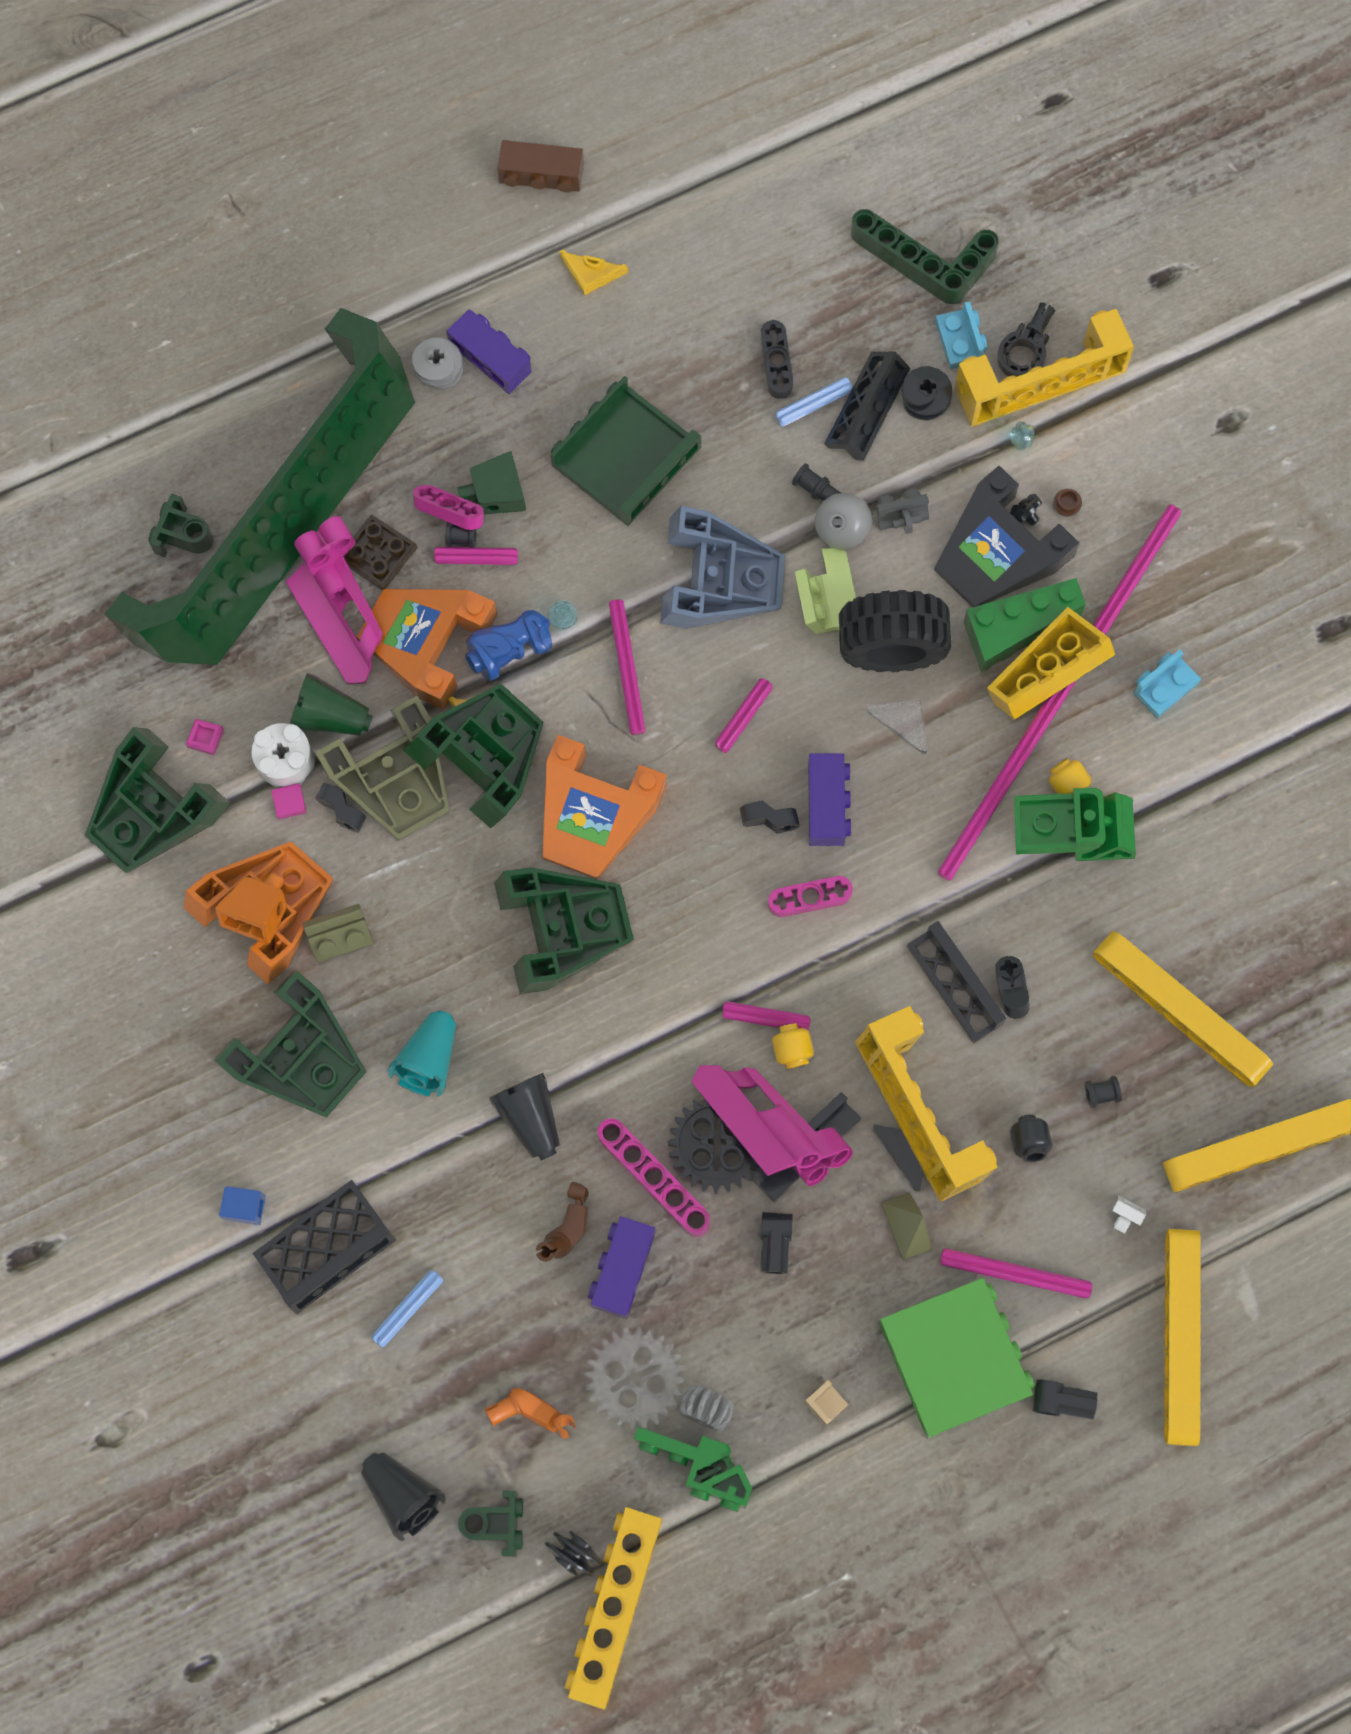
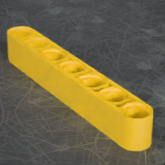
(1182, 1009)
(1259, 1146)
(1182, 1337)

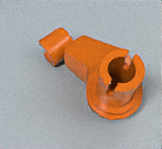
(532, 1408)

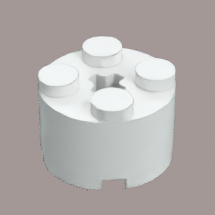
(272, 744)

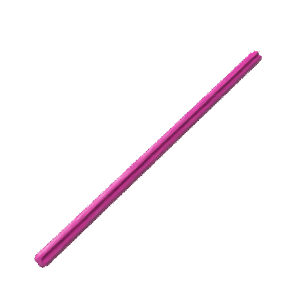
(1053, 703)

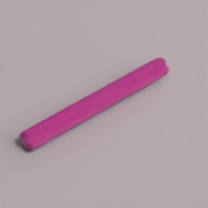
(627, 667)
(1016, 1273)

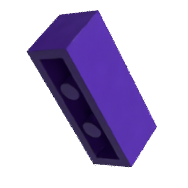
(490, 350)
(828, 799)
(621, 1267)

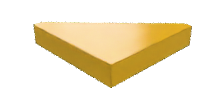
(590, 271)

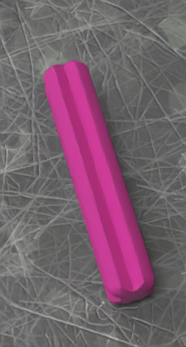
(476, 555)
(743, 715)
(764, 1016)

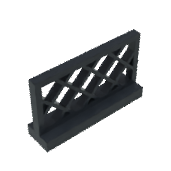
(333, 1269)

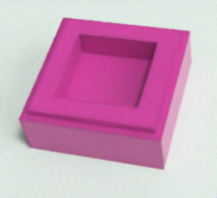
(204, 736)
(289, 801)

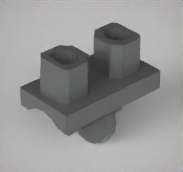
(903, 512)

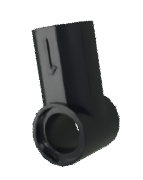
(776, 1234)
(1055, 1399)

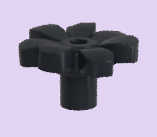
(1027, 509)

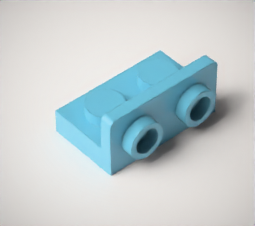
(960, 335)
(1166, 683)

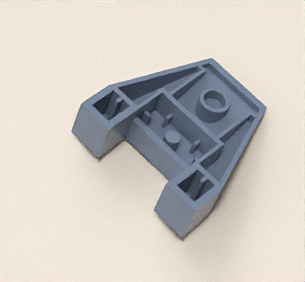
(730, 572)

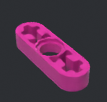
(462, 512)
(787, 894)

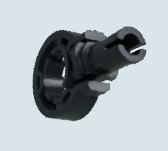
(1034, 330)

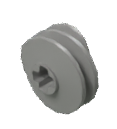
(439, 375)

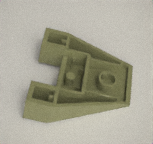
(389, 780)

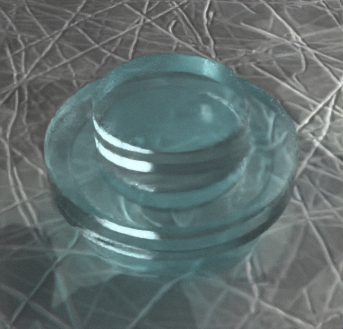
(1022, 435)
(563, 615)

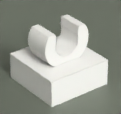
(1127, 1212)

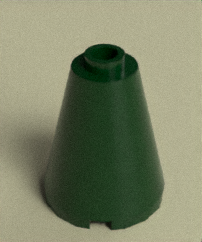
(328, 709)

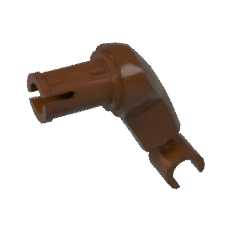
(566, 1236)

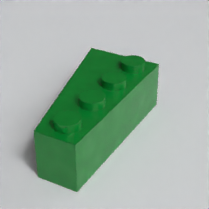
(1016, 621)

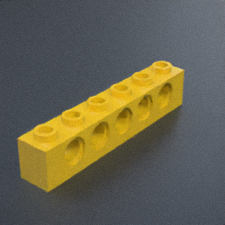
(598, 1691)

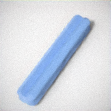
(814, 401)
(407, 1308)

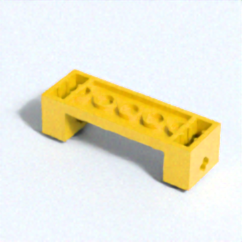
(1105, 356)
(881, 1050)

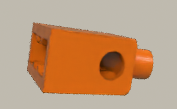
(254, 908)

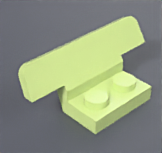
(826, 594)

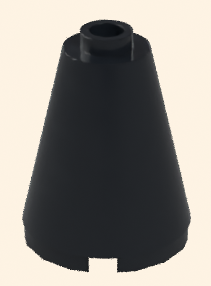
(529, 1115)
(401, 1494)

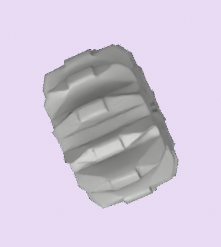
(706, 1407)

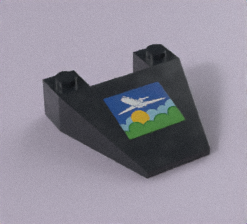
(994, 551)

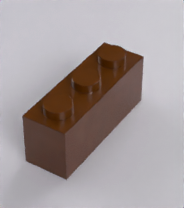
(540, 166)

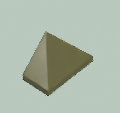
(907, 1225)

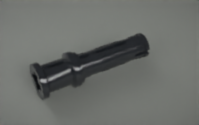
(814, 484)

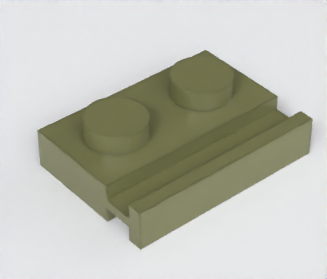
(337, 933)

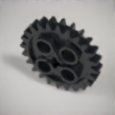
(689, 1143)

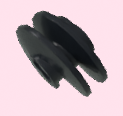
(917, 401)
(573, 1553)

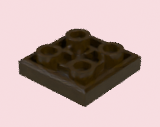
(379, 552)

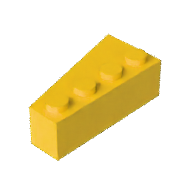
(1050, 663)

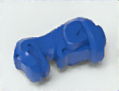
(500, 644)

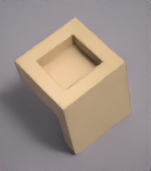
(826, 1403)

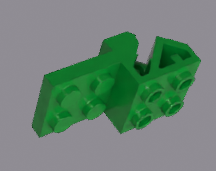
(1076, 823)
(730, 1486)

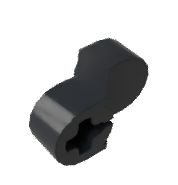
(335, 799)
(777, 820)
(1016, 1000)

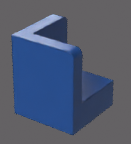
(242, 1205)

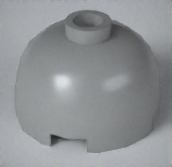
(854, 521)

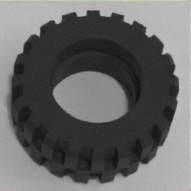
(894, 631)

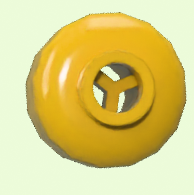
(1068, 775)
(792, 1046)

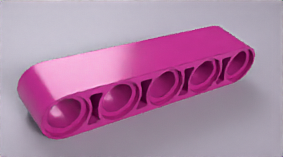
(648, 1163)

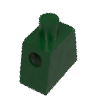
(495, 486)

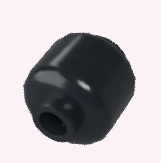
(1031, 1138)

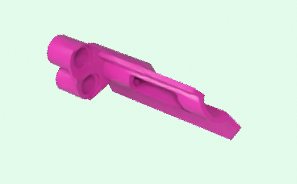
(324, 588)
(774, 1136)

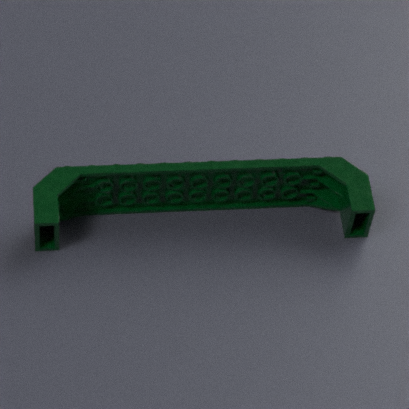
(298, 499)

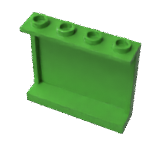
(956, 1357)

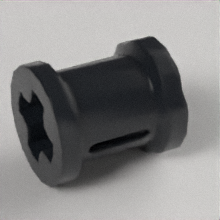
(458, 535)
(1103, 1091)

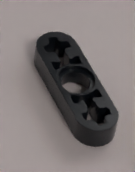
(782, 349)

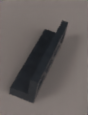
(873, 404)
(964, 974)
(836, 1115)

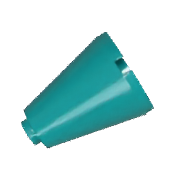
(426, 1056)

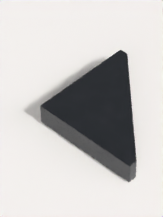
(901, 1152)

